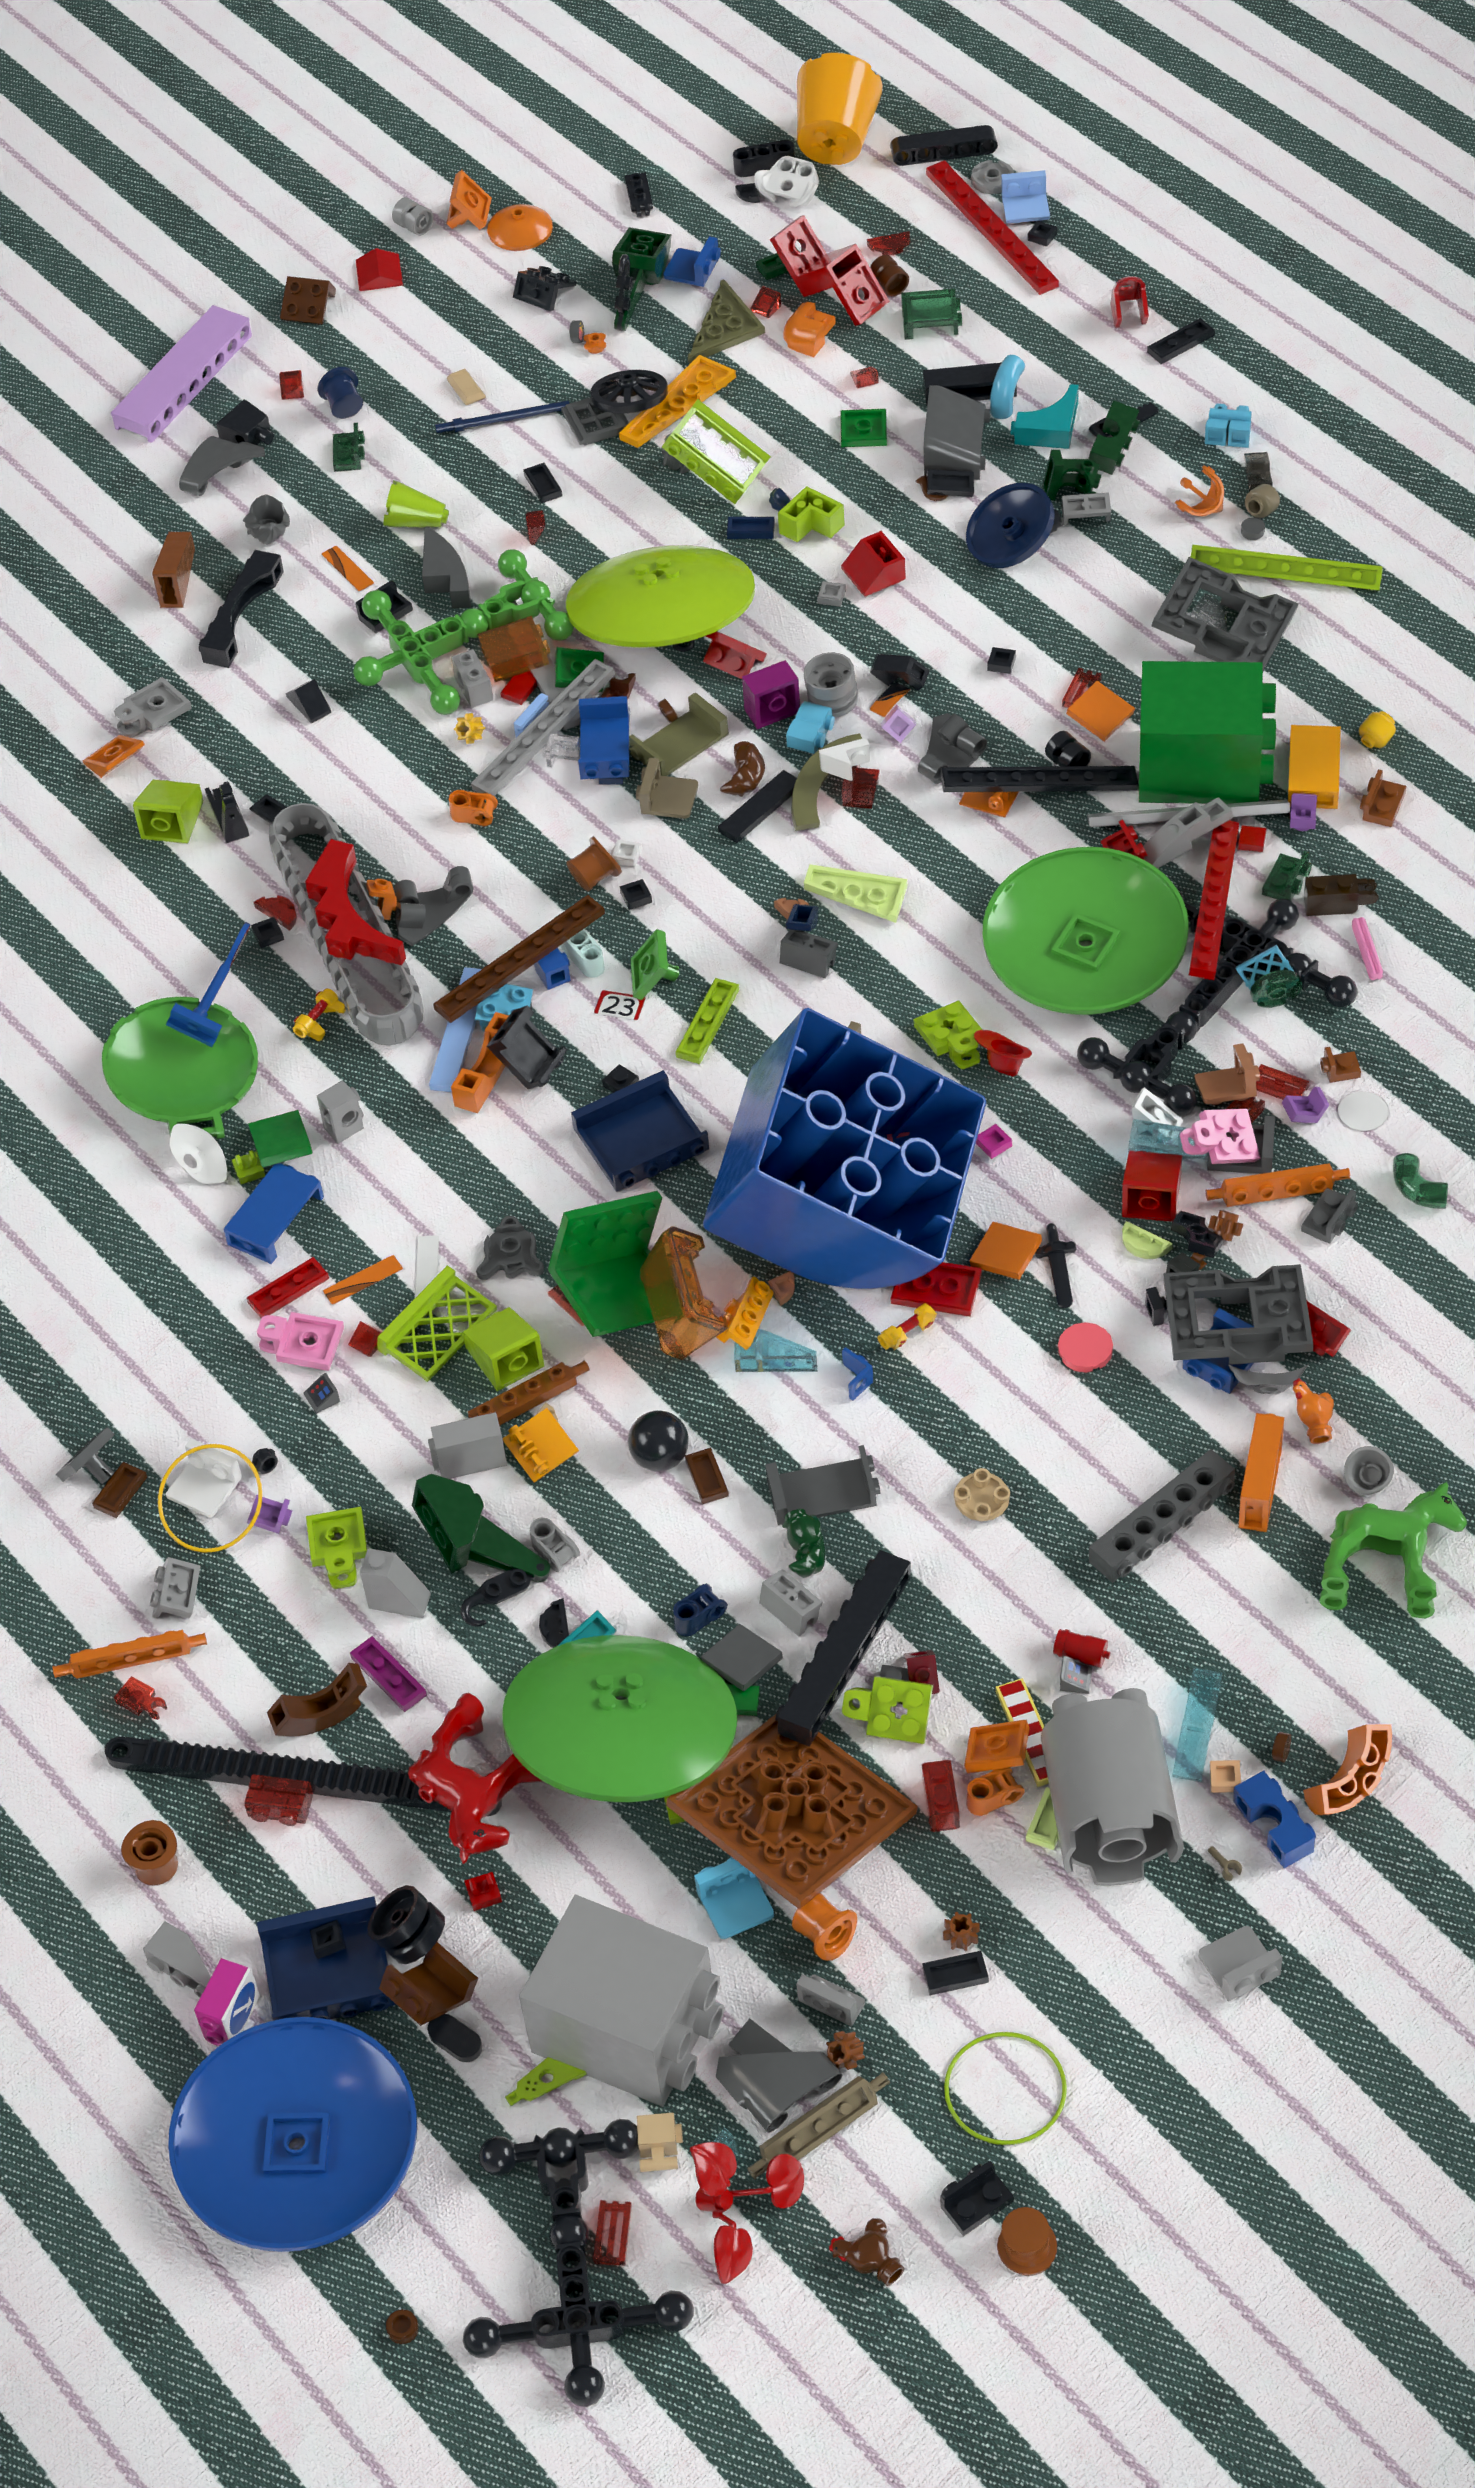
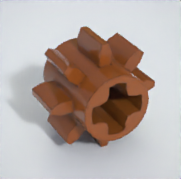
(1226, 1225)
(961, 1931)
(845, 2050)

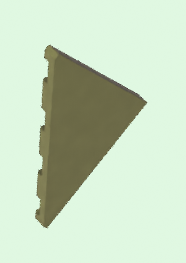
(725, 324)

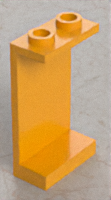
(1315, 763)

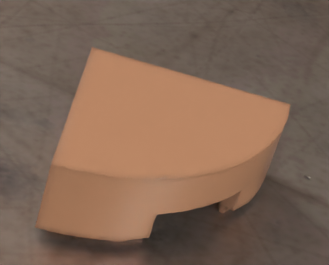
(785, 906)
(783, 1287)

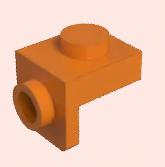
(386, 896)

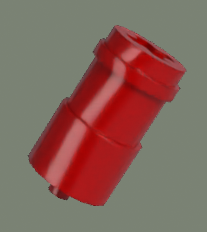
(1082, 1648)

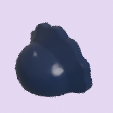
(778, 499)

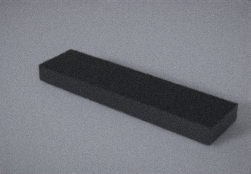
(758, 807)

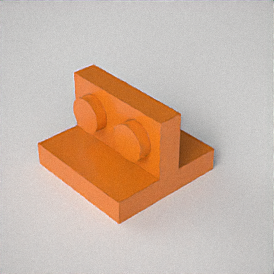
(468, 202)

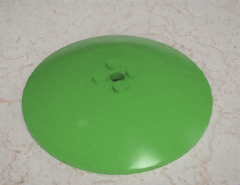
(1078, 896)
(635, 1749)

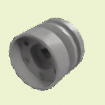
(831, 682)

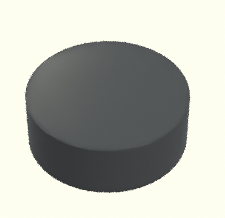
(1252, 528)

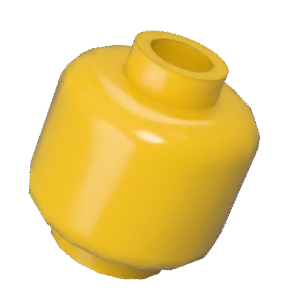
(1377, 729)

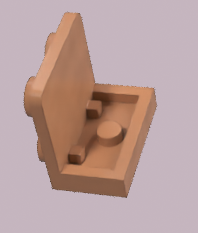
(1230, 1083)

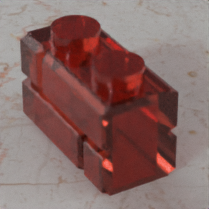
(940, 1795)
(278, 1800)

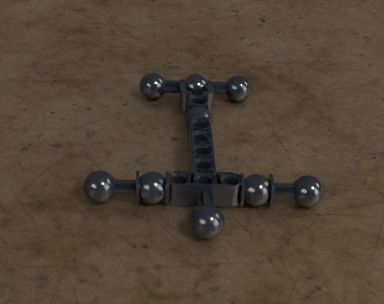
(1241, 944)

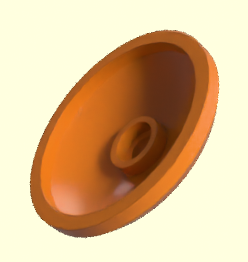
(520, 227)

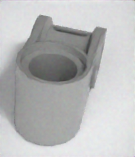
(554, 1547)

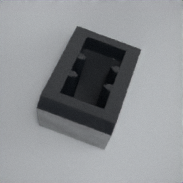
(309, 701)

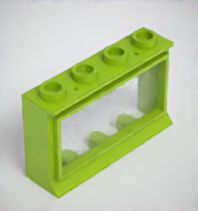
(716, 451)

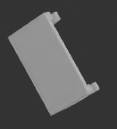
(1086, 506)
(789, 1601)

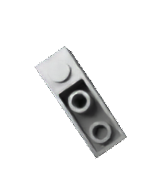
(176, 1955)

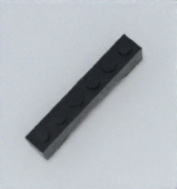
(259, 575)

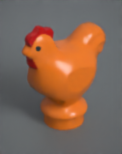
(1314, 1412)

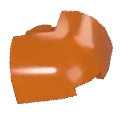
(807, 329)

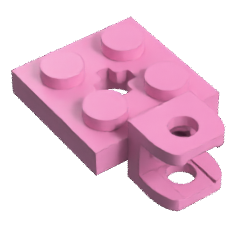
(1211, 1137)
(290, 1335)

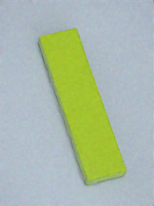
(707, 1021)

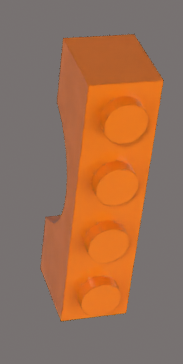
(475, 1085)

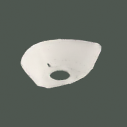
(210, 1161)

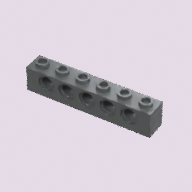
(1167, 1502)

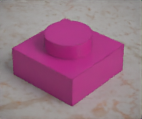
(994, 1141)

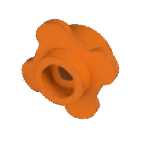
(595, 342)

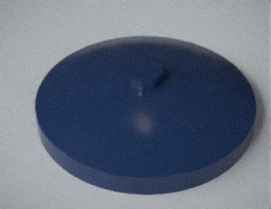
(1010, 525)

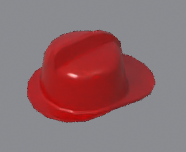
(1002, 1052)

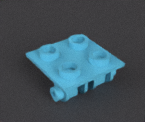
(502, 1001)

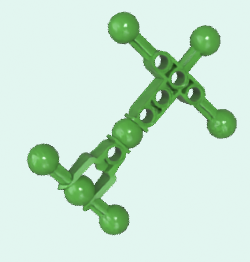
(418, 649)

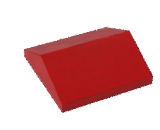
(378, 270)

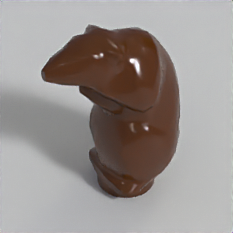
(749, 767)

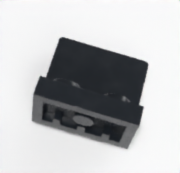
(540, 286)

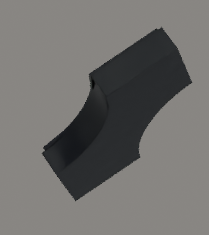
(1196, 1233)

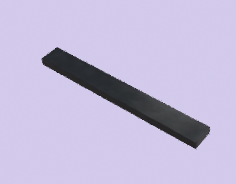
(1039, 779)

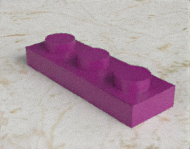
(388, 1674)

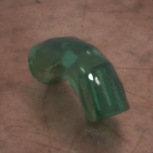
(1415, 1187)

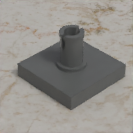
(88, 1458)

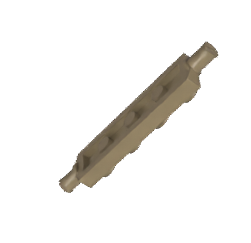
(821, 2121)

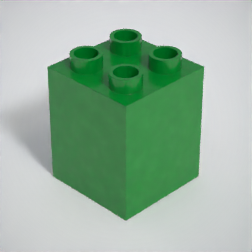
(1205, 732)

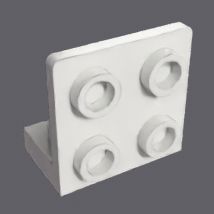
(205, 1480)

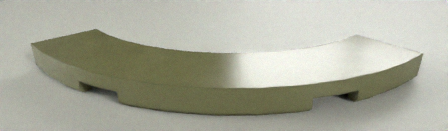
(807, 787)

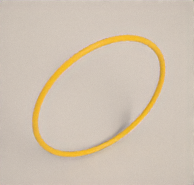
(207, 1550)

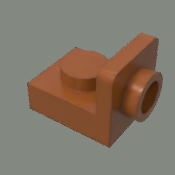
(1340, 1066)

